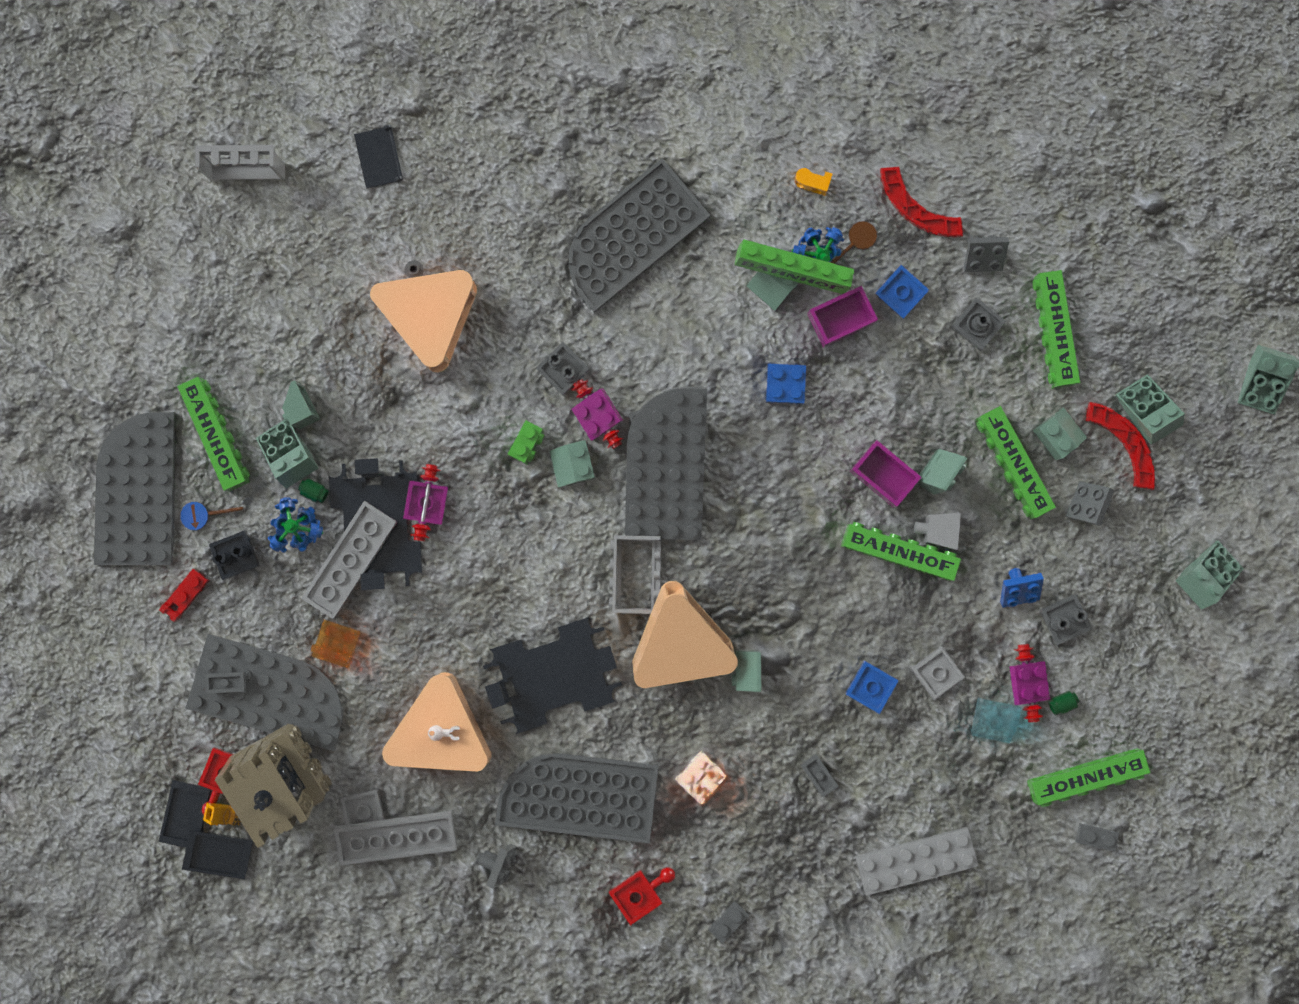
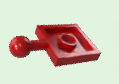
(212, 768)
(649, 898)

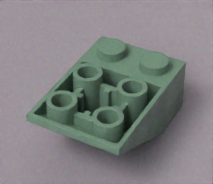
(1267, 379)
(1150, 409)
(286, 454)
(941, 470)
(1210, 575)

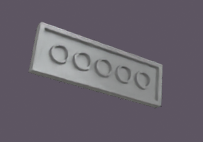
(349, 559)
(395, 838)
(916, 861)

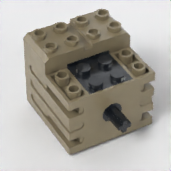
(273, 783)

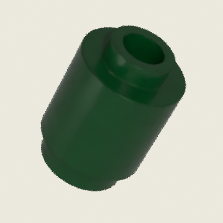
(313, 491)
(1063, 703)

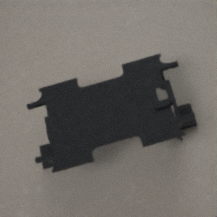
(390, 497)
(552, 675)

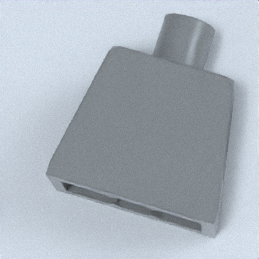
(940, 530)

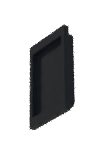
(183, 812)
(217, 854)

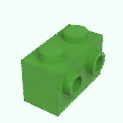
(526, 442)

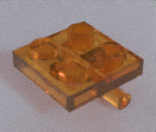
(336, 643)
(702, 778)

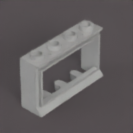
(236, 168)
(616, 566)

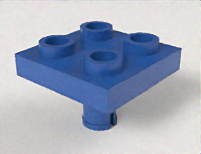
(1021, 588)

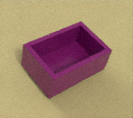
(842, 316)
(885, 474)

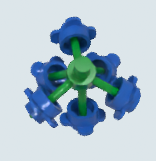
(823, 252)
(285, 525)

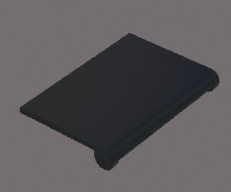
(378, 157)

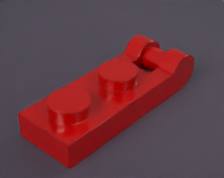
(184, 594)

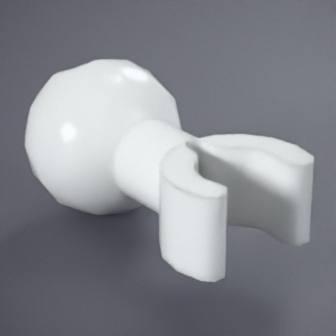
(439, 733)

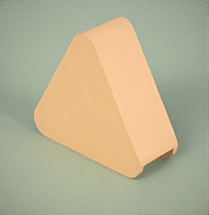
(428, 312)
(680, 642)
(446, 706)

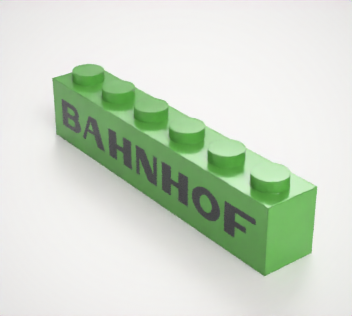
(794, 267)
(1056, 329)
(214, 434)
(1015, 462)
(900, 552)
(1088, 776)

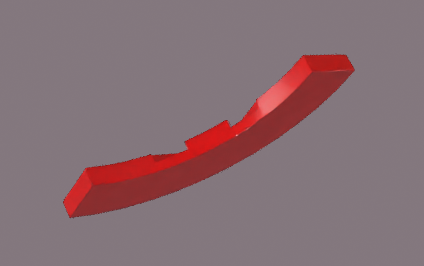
(913, 211)
(1130, 438)

